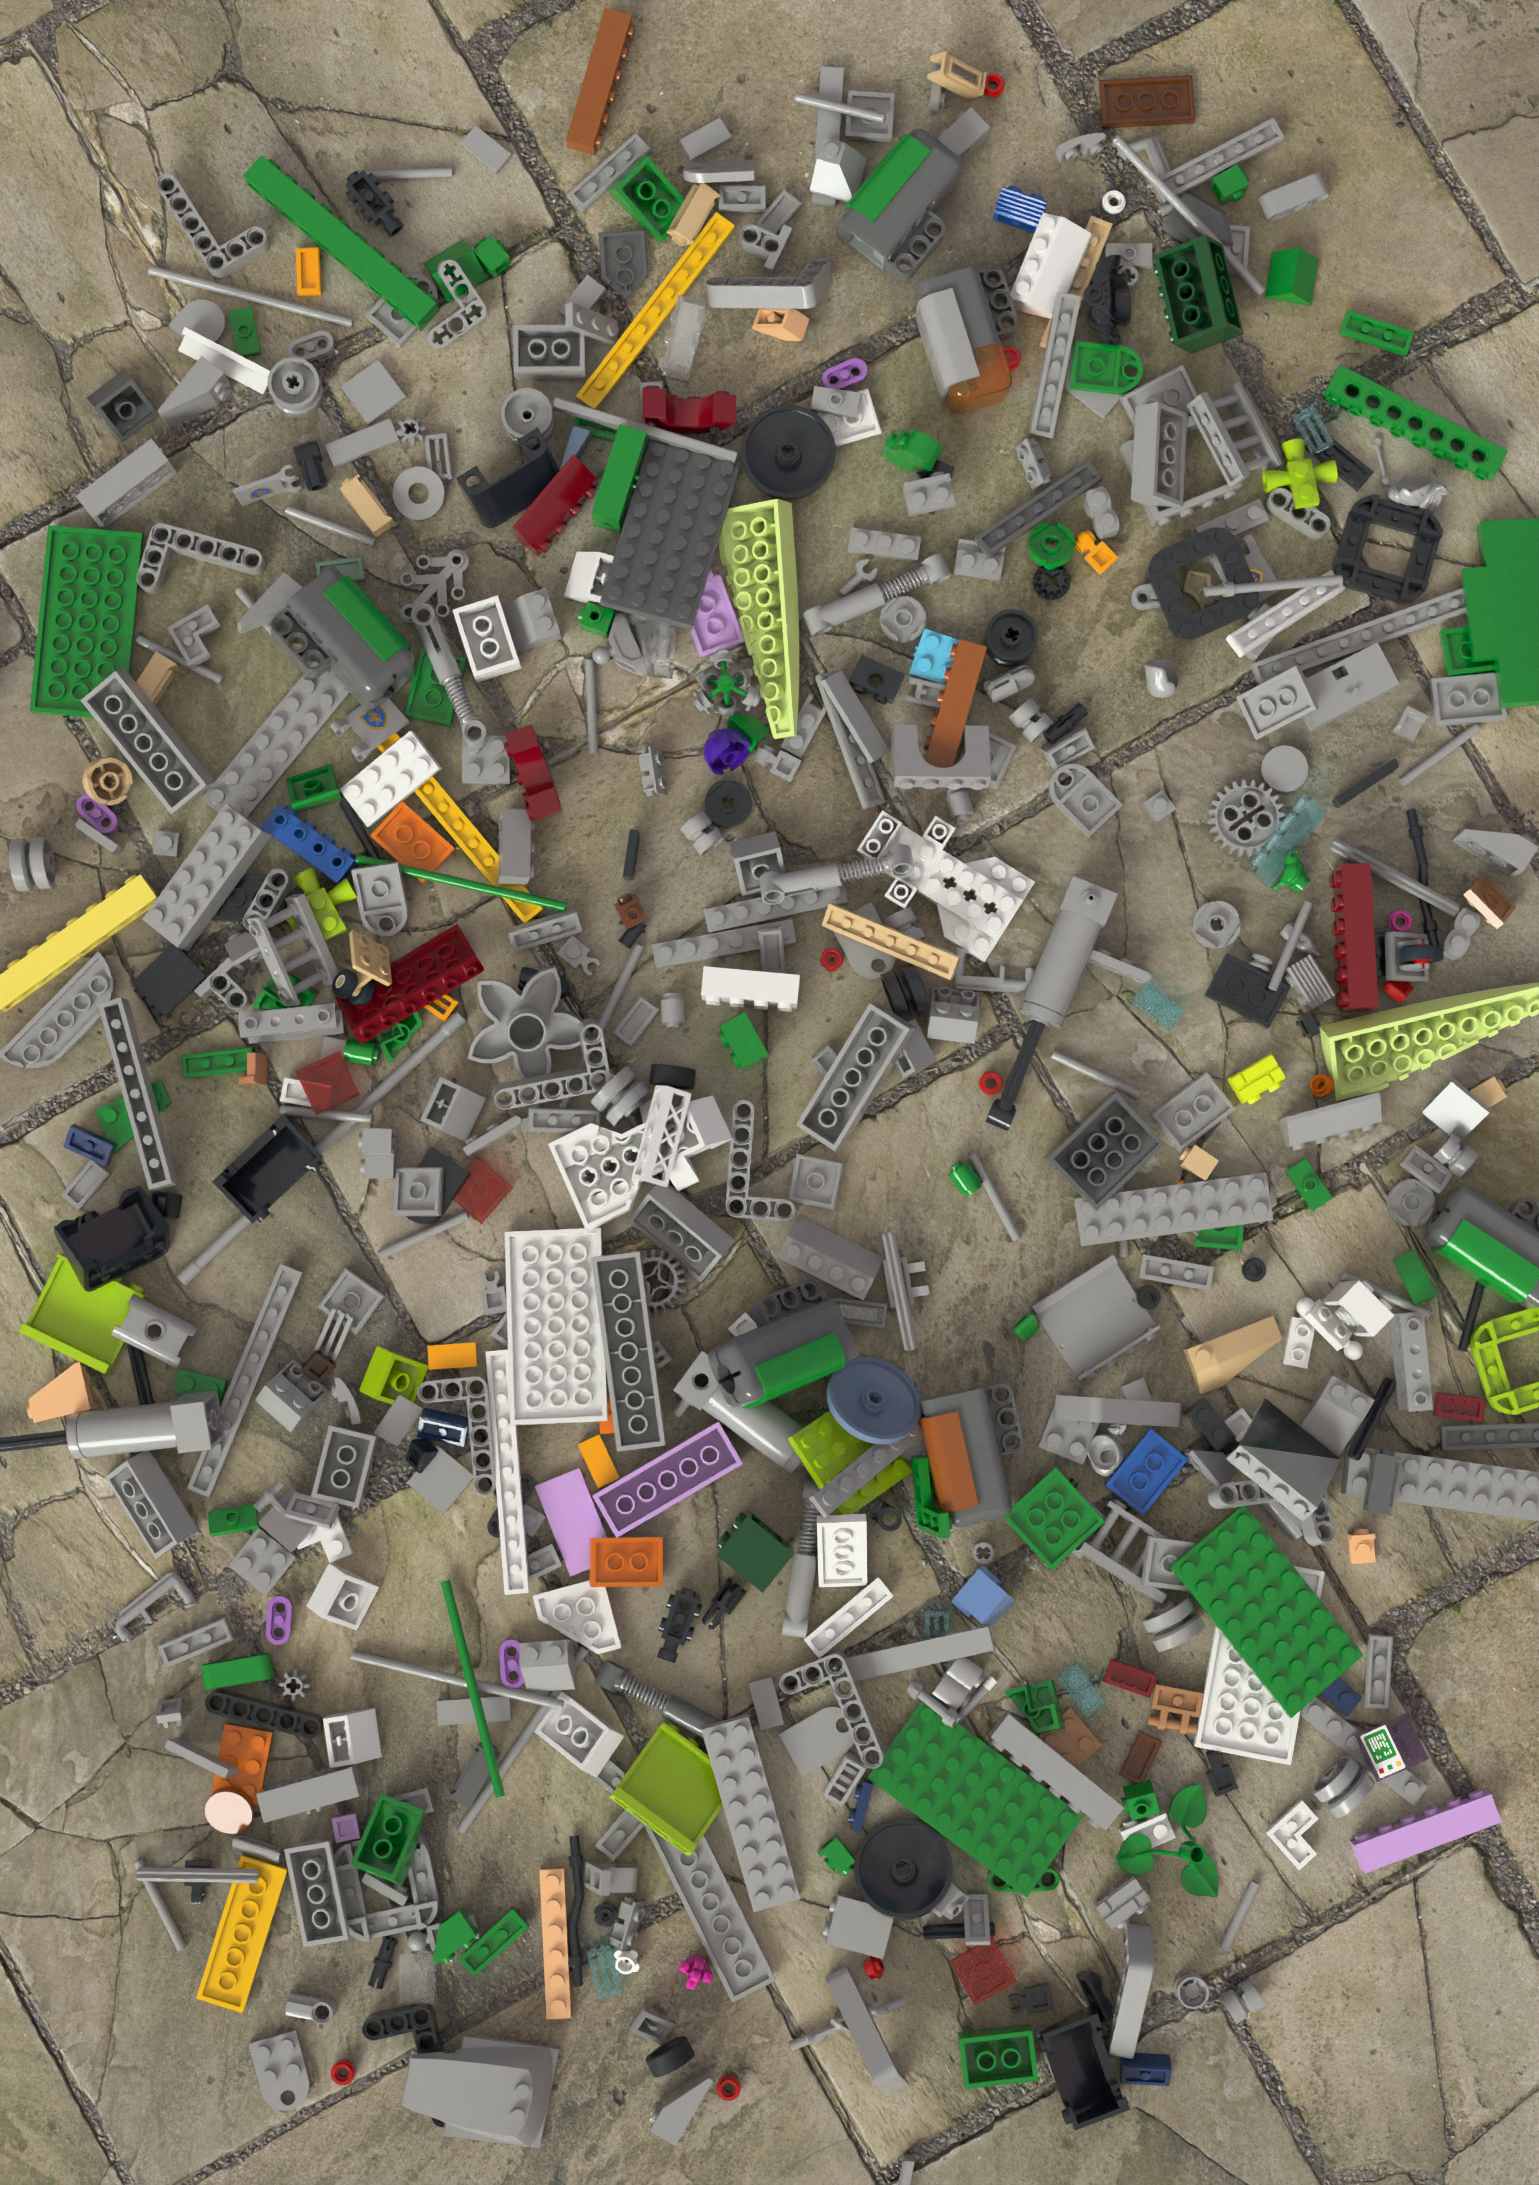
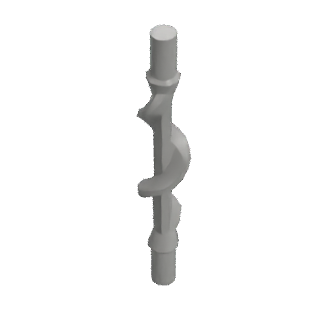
(835, 2025)

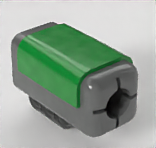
(900, 204)
(347, 635)
(1489, 1243)
(787, 1348)

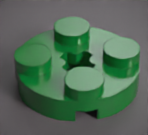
(1051, 557)

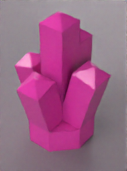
(696, 1969)

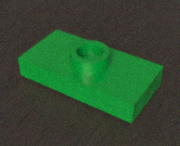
(245, 332)
(1308, 1184)
(233, 1520)

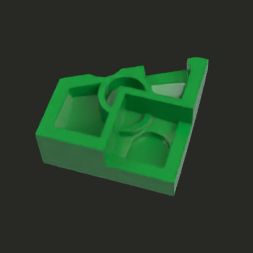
(269, 996)
(398, 1035)
(1039, 1705)

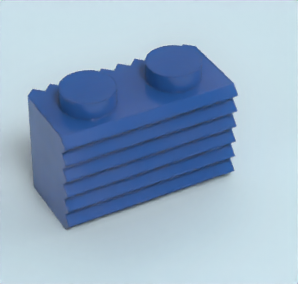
(1019, 209)

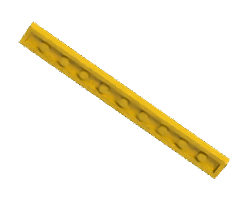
(655, 312)
(467, 837)

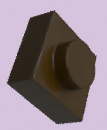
(318, 1366)

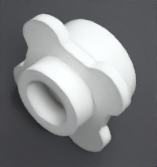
(624, 1966)

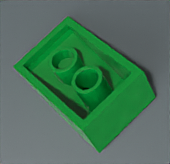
(647, 196)
(389, 1840)

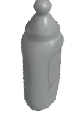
(1305, 942)

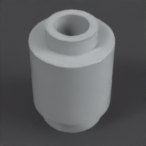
(959, 805)
(673, 1010)

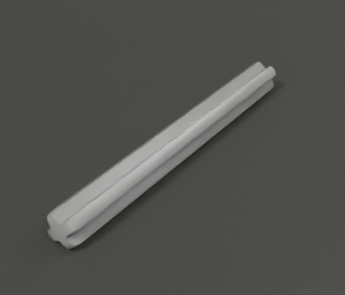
(1396, 877)

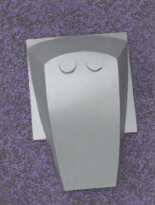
(485, 2089)

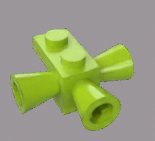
(1300, 475)
(324, 903)

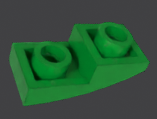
(1415, 1277)

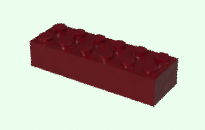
(1354, 938)

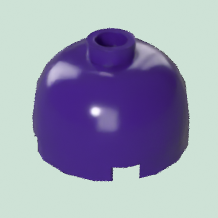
(725, 749)

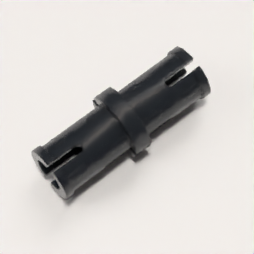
(1065, 723)
(382, 1962)

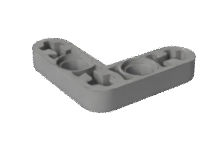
(464, 303)

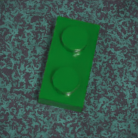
(194, 1382)

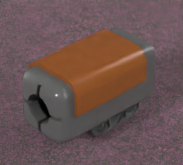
(966, 1449)

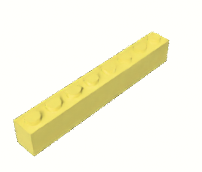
(75, 940)

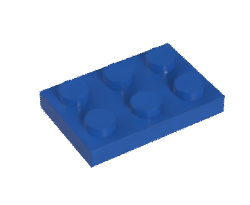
(1146, 1471)

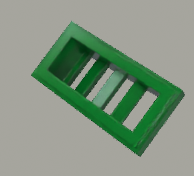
(1025, 1327)

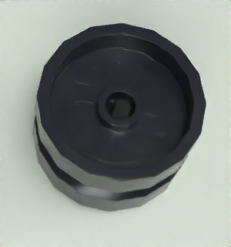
(1004, 650)
(910, 991)

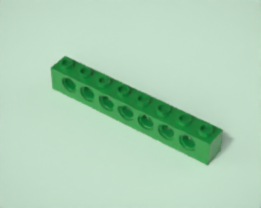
(1428, 421)

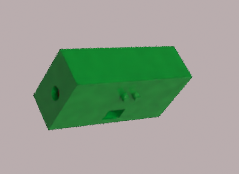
(620, 478)

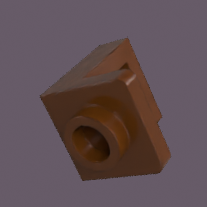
(630, 910)

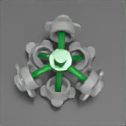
(737, 681)

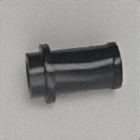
(632, 934)

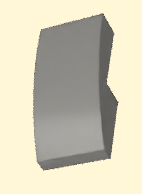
(1086, 144)
(344, 1392)

